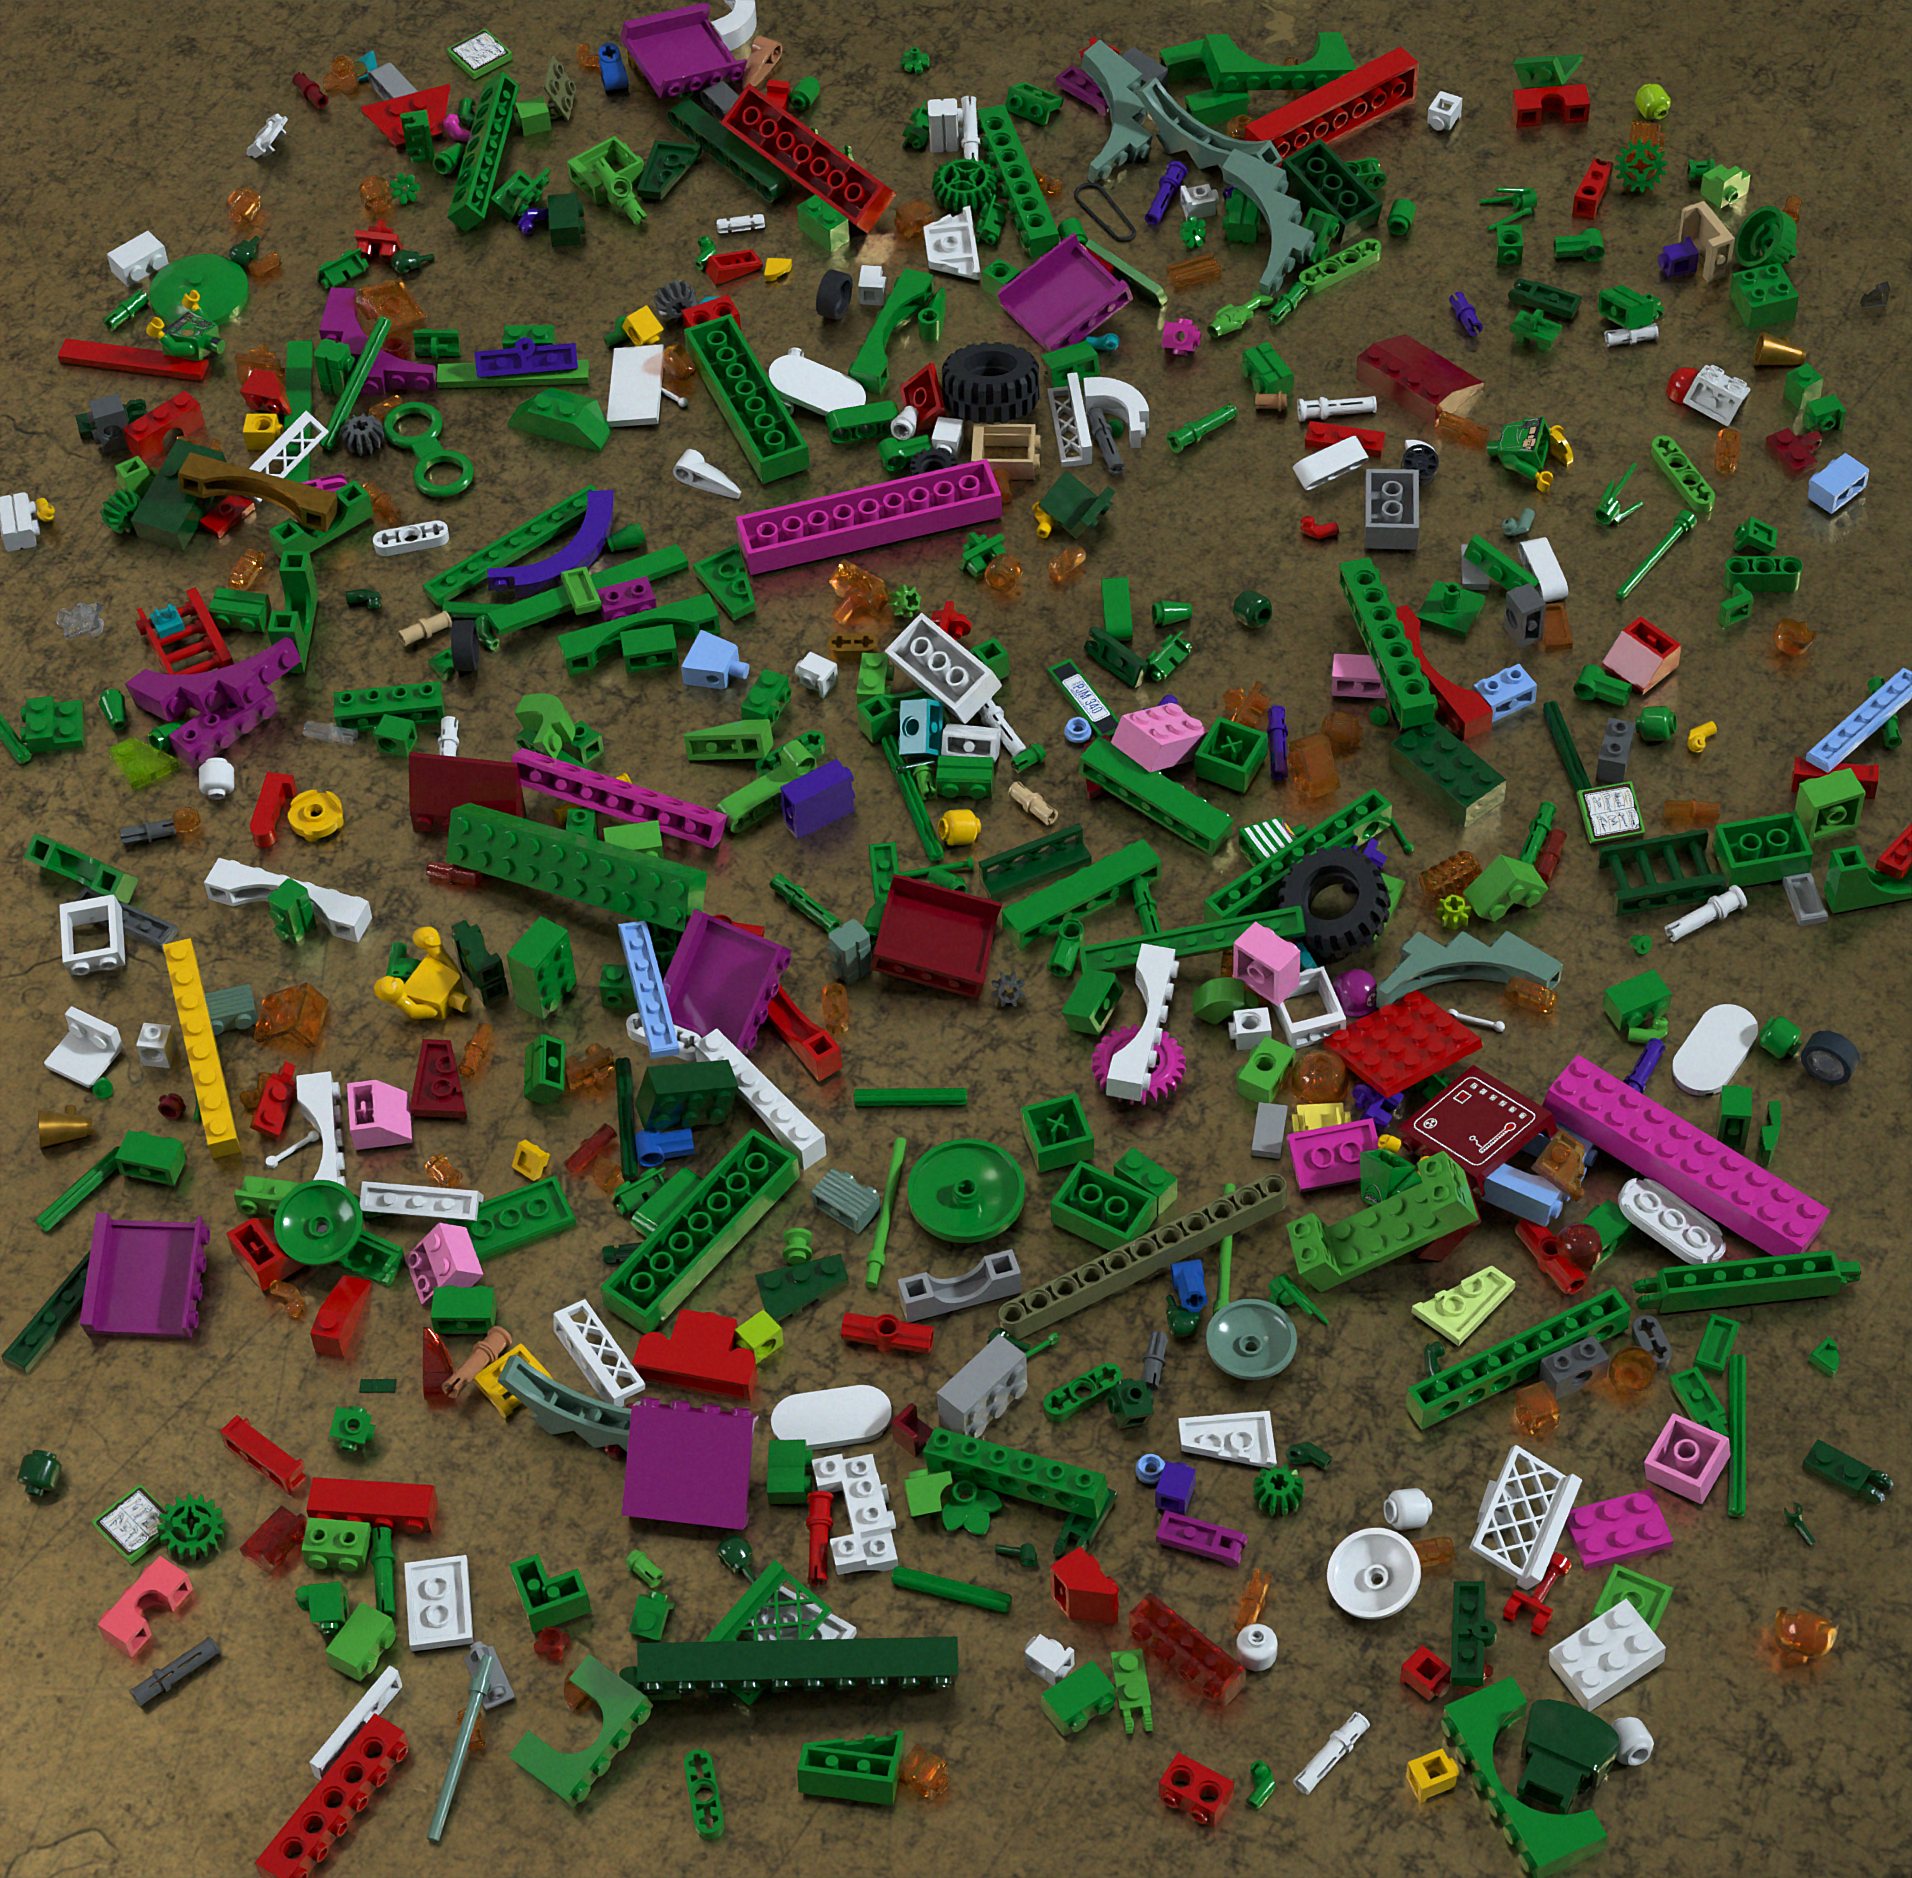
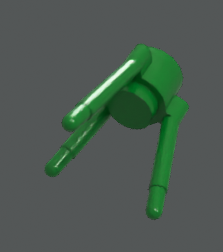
(1524, 199)
(1609, 508)
(1287, 1292)

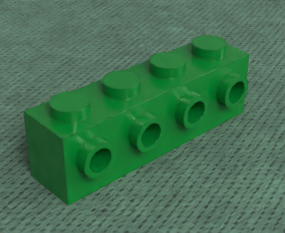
(366, 707)

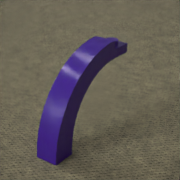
(579, 553)

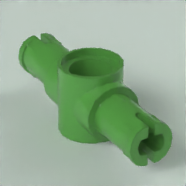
(624, 201)

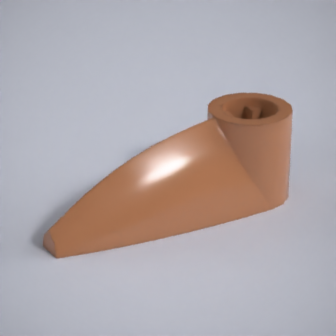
(763, 57)

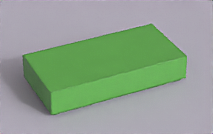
(581, 590)

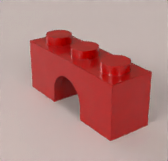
(1568, 101)
(146, 434)

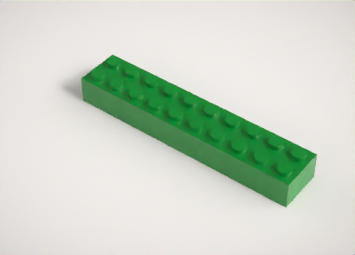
(575, 866)

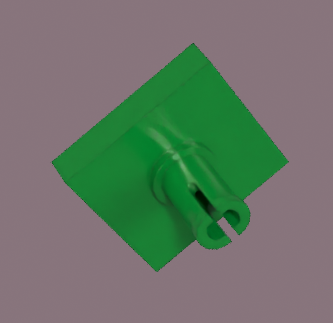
(1451, 609)

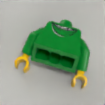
(1386, 1173)

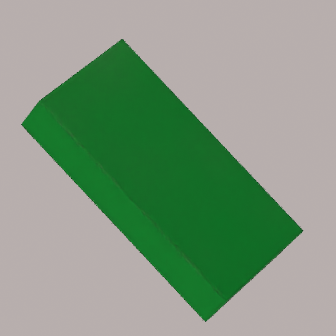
(1716, 1344)

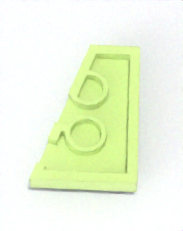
(1466, 1306)

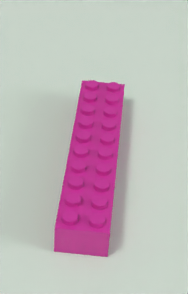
(868, 516)
(1684, 1159)

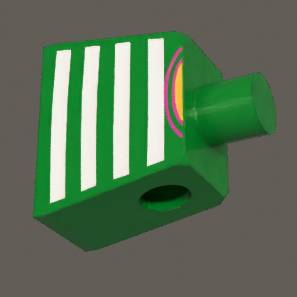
(1267, 837)

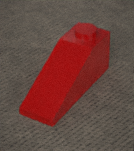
(339, 1316)

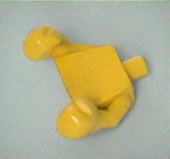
(432, 987)

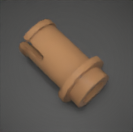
(1271, 401)

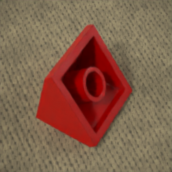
(925, 395)

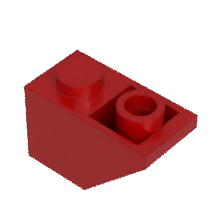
(265, 393)

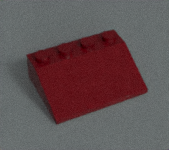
(1415, 377)
(448, 782)

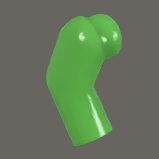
(1657, 1030)

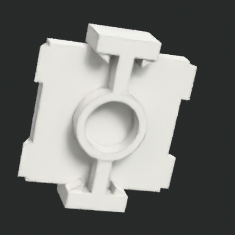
(266, 136)

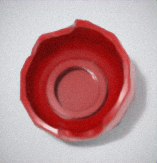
(1680, 383)

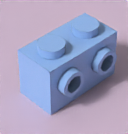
(1838, 483)
(1507, 691)

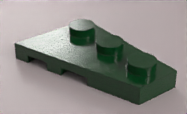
(665, 167)
(795, 1286)

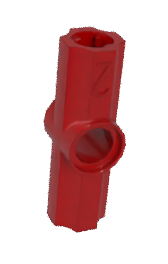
(1543, 1247)
(903, 1336)

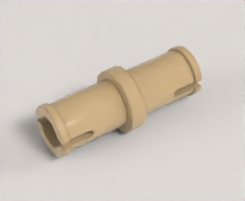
(424, 628)
(1032, 803)

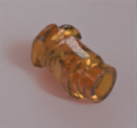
(1066, 562)

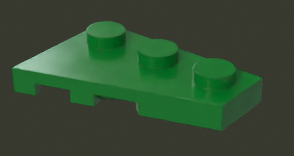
(727, 581)

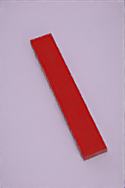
(130, 359)

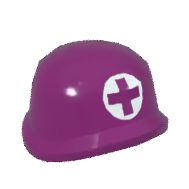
(1356, 992)

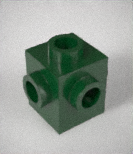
(1130, 1403)

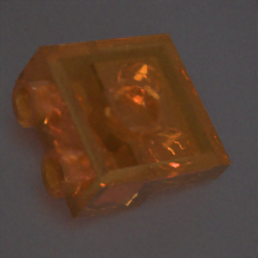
(391, 301)

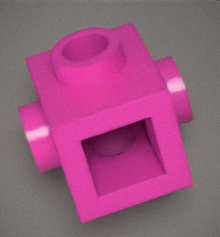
(1172, 339)

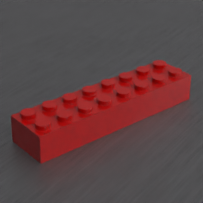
(1340, 104)
(808, 158)

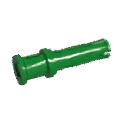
(1193, 431)

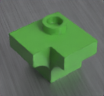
(1725, 185)
(135, 476)
(924, 1490)

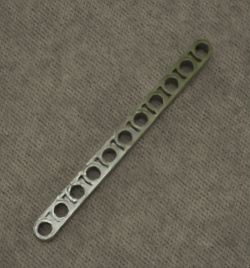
(1153, 1245)

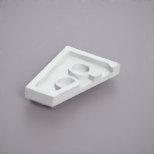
(1230, 1437)

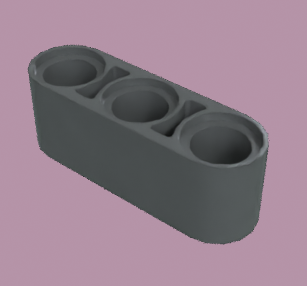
(718, 99)

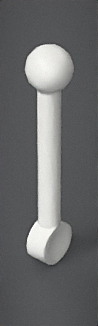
(681, 401)
(1499, 1026)
(272, 1161)

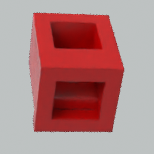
(1425, 1665)

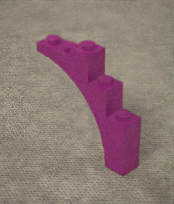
(341, 325)
(207, 691)

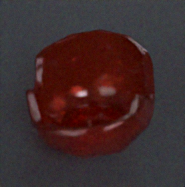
(1579, 1245)

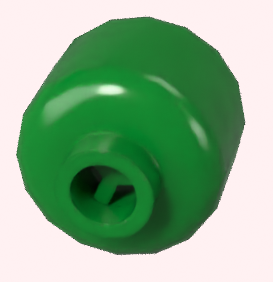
(1656, 723)
(1780, 1037)

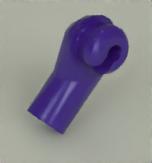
(529, 217)

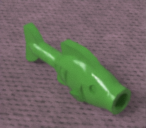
(1231, 318)

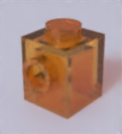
(1537, 1408)

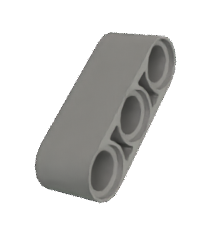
(389, 82)

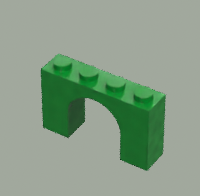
(1208, 105)
(300, 605)
(573, 1774)

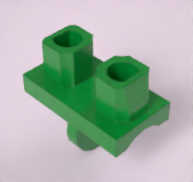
(1536, 328)
(436, 342)
(977, 550)

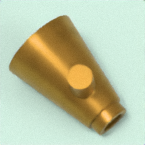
(1777, 351)
(62, 1127)

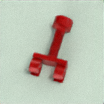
(1557, 1567)

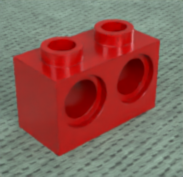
(709, 311)
(1201, 1783)

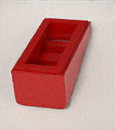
(732, 265)

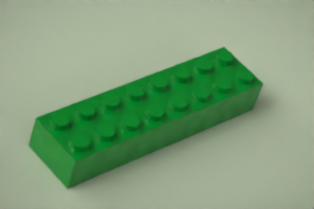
(747, 399)
(700, 1232)

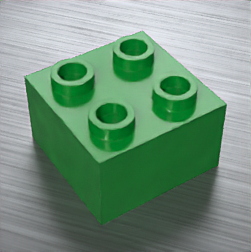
(1763, 295)
(1231, 754)
(1057, 1132)

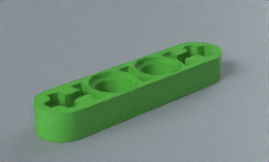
(1364, 253)
(1678, 475)

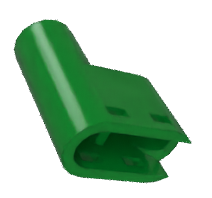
(398, 964)

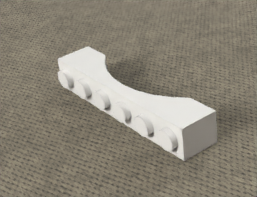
(240, 884)
(1130, 1065)
(318, 1105)
(783, 1118)

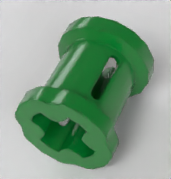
(1696, 169)

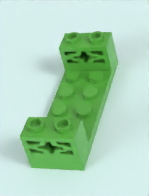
(1386, 1229)

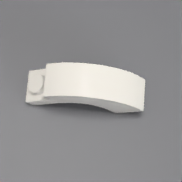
(738, 25)
(1120, 400)

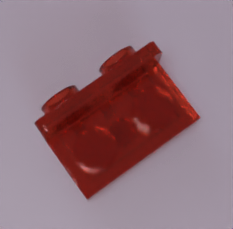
(275, 1539)

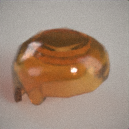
(677, 362)
(1793, 636)
(1632, 1370)

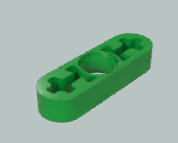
(771, 759)
(1078, 1404)
(713, 1803)

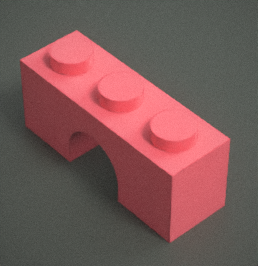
(158, 1585)

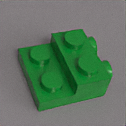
(52, 724)

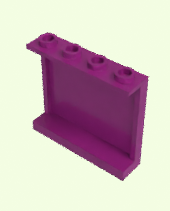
(680, 50)
(1063, 296)
(723, 979)
(144, 1277)
(688, 1463)

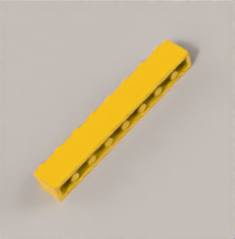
(201, 1048)

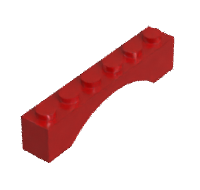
(1462, 708)
(805, 1038)

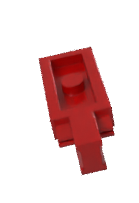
(274, 1102)

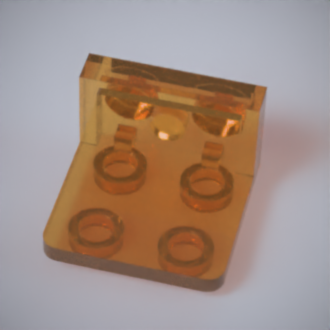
(293, 1011)

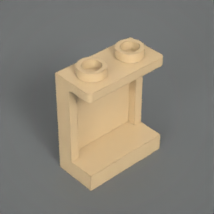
(1709, 238)

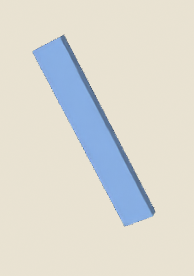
(1862, 722)
(648, 989)

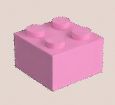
(1266, 963)
(1687, 1458)

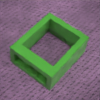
(611, 149)

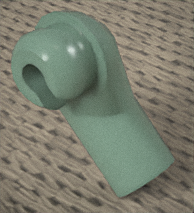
(1522, 526)

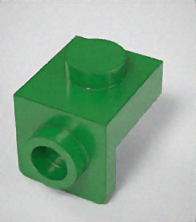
(650, 1615)

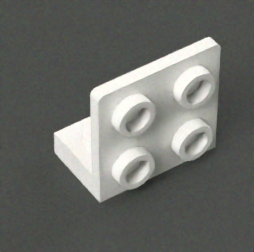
(1716, 394)
(85, 1049)

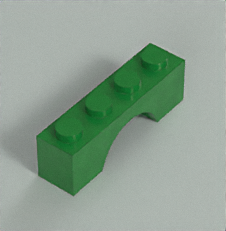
(352, 509)
(81, 867)

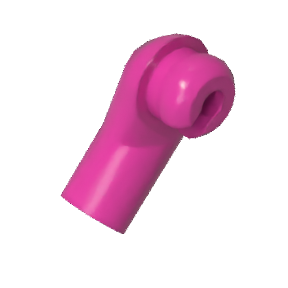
(451, 125)

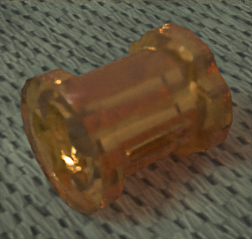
(443, 1172)

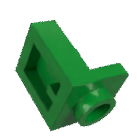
(1755, 534)
(1737, 607)

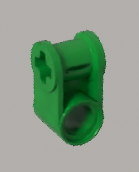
(1367, 173)

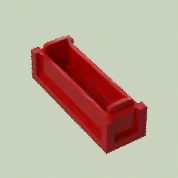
(1866, 774)
(263, 1455)

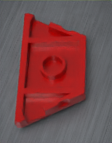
(387, 113)

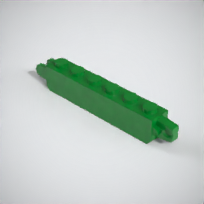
(1746, 1281)

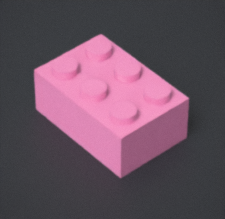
(1159, 736)

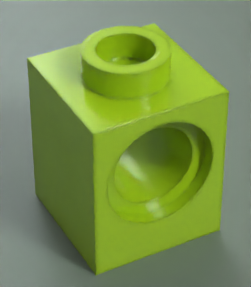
(759, 1335)

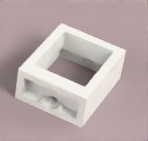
(88, 912)
(1314, 1029)

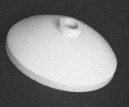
(1363, 1559)

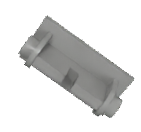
(499, 1689)

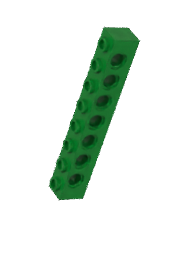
(483, 151)
(1016, 180)
(1387, 643)
(1262, 883)
(1514, 1358)

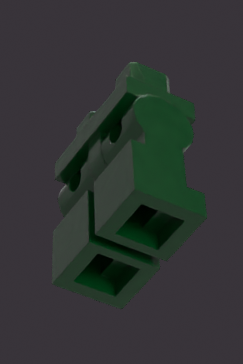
(481, 968)

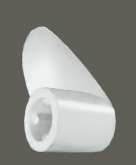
(697, 473)

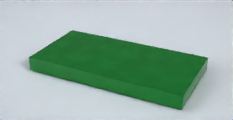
(518, 1218)

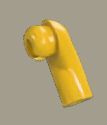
(44, 510)

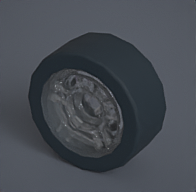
(1830, 1057)

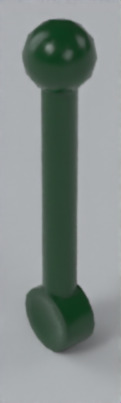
(901, 768)

